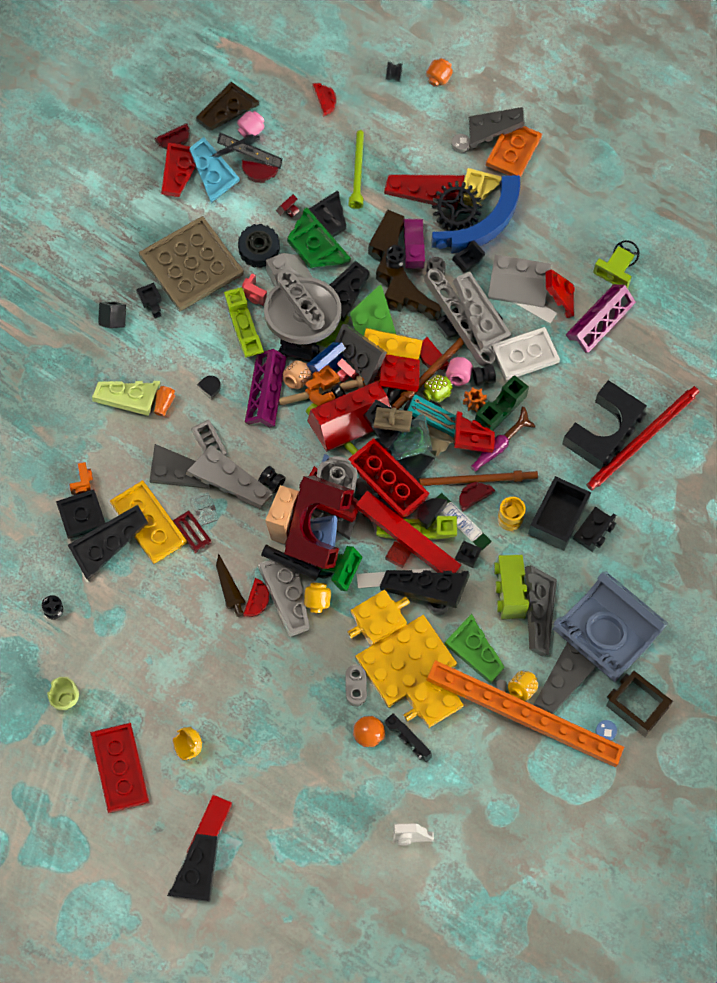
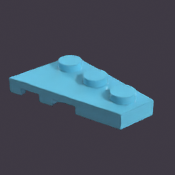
(213, 171)

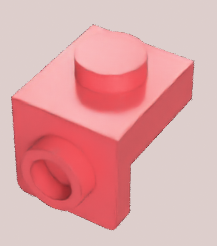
(253, 293)

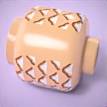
(297, 374)

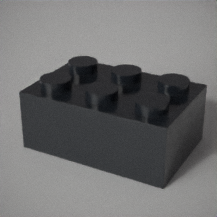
(559, 513)

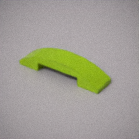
(242, 322)
(441, 528)

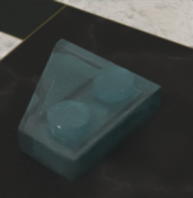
(413, 442)

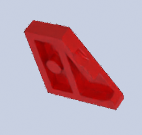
(561, 290)

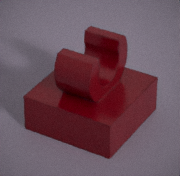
(288, 207)

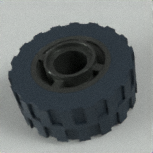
(258, 235)

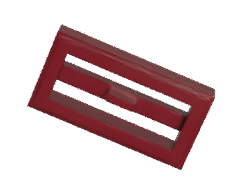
(200, 544)

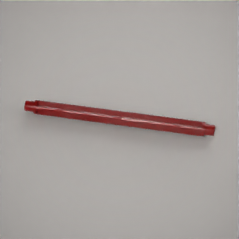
(642, 438)

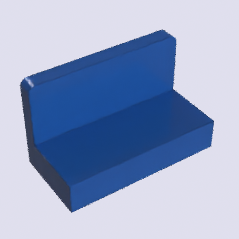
(329, 356)

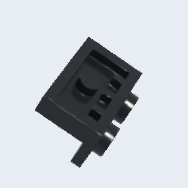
(594, 528)

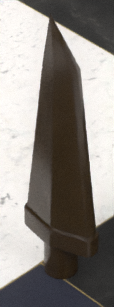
(230, 591)

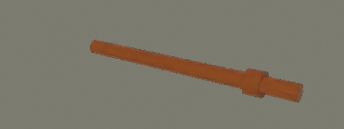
(406, 395)
(517, 476)

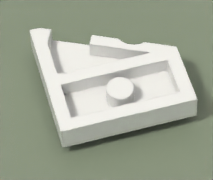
(407, 833)

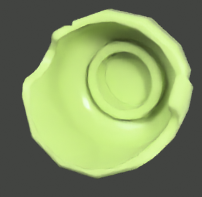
(63, 693)

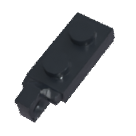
(407, 736)

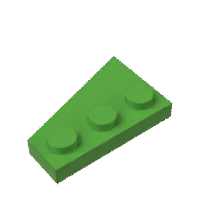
(473, 648)

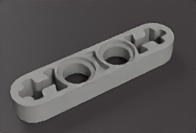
(301, 299)

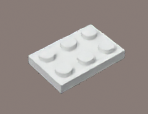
(525, 353)

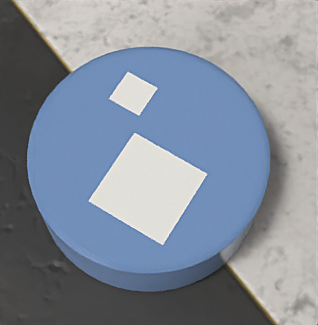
(606, 729)

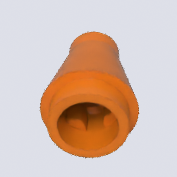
(163, 400)

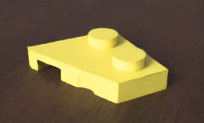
(482, 182)

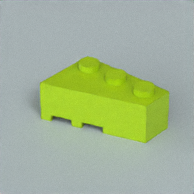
(511, 587)

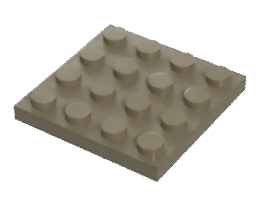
(191, 263)

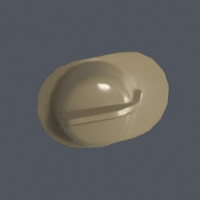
(439, 440)

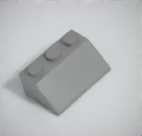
(518, 281)

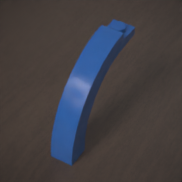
(487, 228)

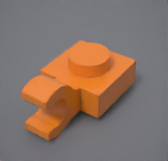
(324, 378)

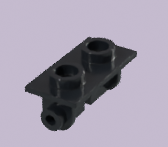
(305, 351)

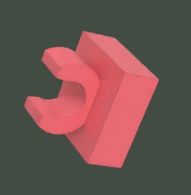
(346, 371)

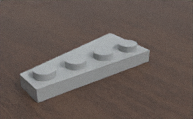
(481, 314)
(221, 472)
(287, 595)

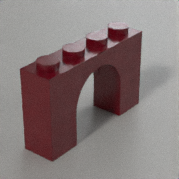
(301, 540)

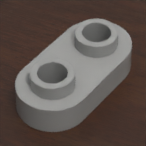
(355, 684)

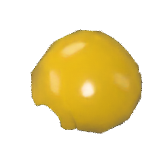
(187, 743)

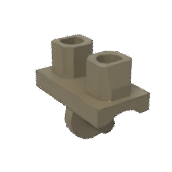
(393, 419)

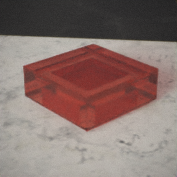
(398, 554)

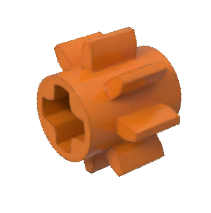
(474, 399)

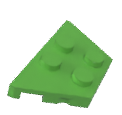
(373, 313)

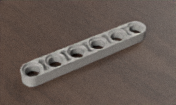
(456, 318)

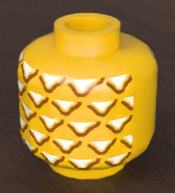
(523, 685)

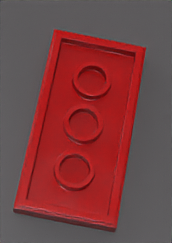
(119, 767)

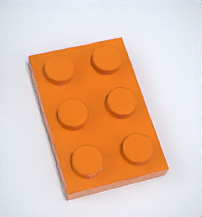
(514, 151)

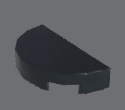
(430, 510)

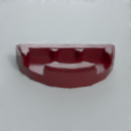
(177, 136)
(258, 172)
(473, 494)

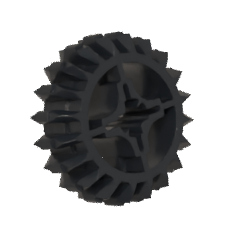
(465, 209)

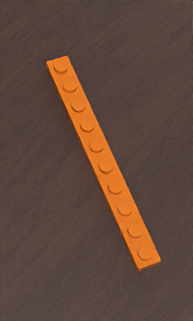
(525, 713)

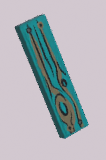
(434, 414)

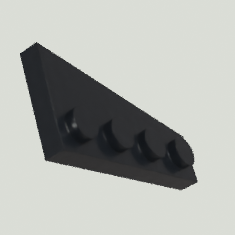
(102, 543)
(437, 588)

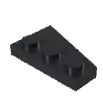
(349, 285)

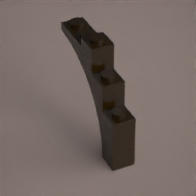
(400, 290)

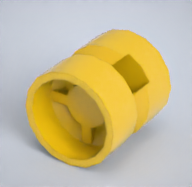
(511, 513)

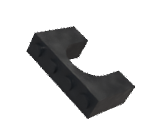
(600, 449)

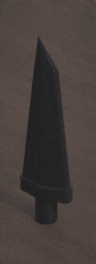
(249, 140)

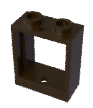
(629, 717)

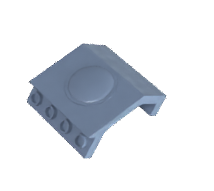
(610, 626)

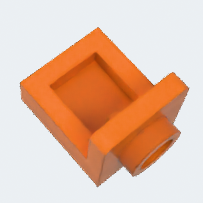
(85, 476)

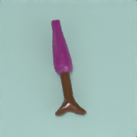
(502, 441)

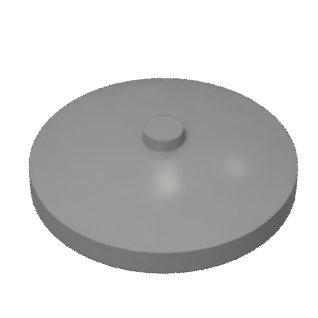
(286, 321)

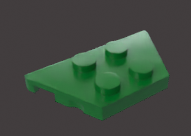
(315, 243)

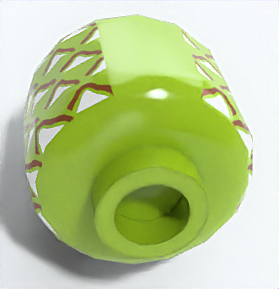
(437, 388)

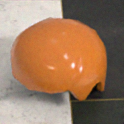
(369, 731)

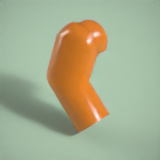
(319, 399)

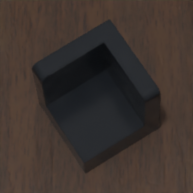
(112, 314)

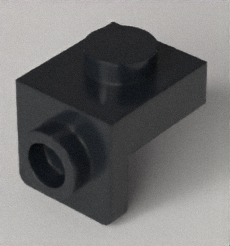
(469, 257)

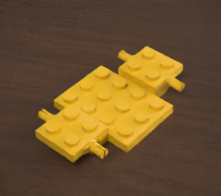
(403, 658)

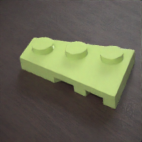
(128, 396)

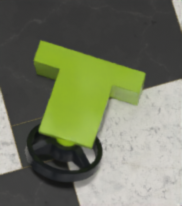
(614, 269)

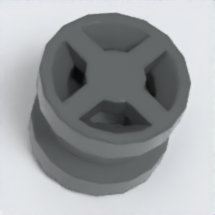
(438, 263)

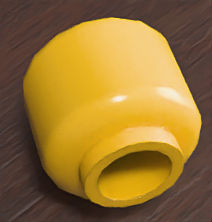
(317, 597)

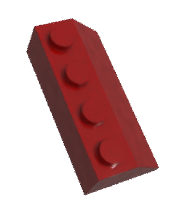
(343, 418)
(389, 478)

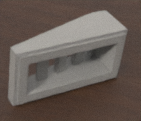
(202, 426)

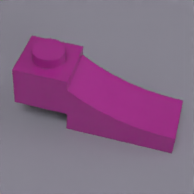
(414, 244)

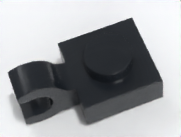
(150, 297)

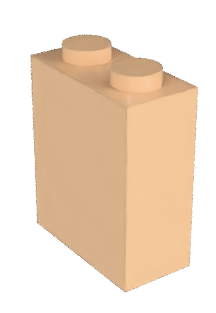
(281, 514)

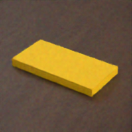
(160, 535)

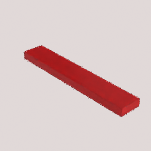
(406, 534)

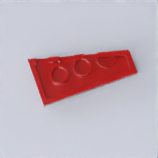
(422, 187)

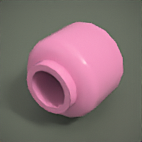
(250, 124)
(459, 371)

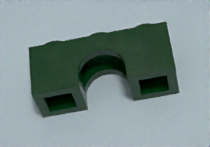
(511, 395)

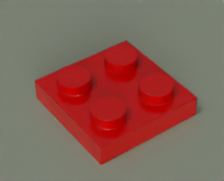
(400, 373)

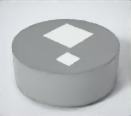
(461, 143)

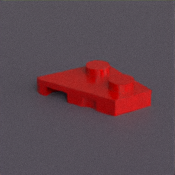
(472, 435)

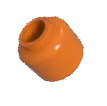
(439, 72)

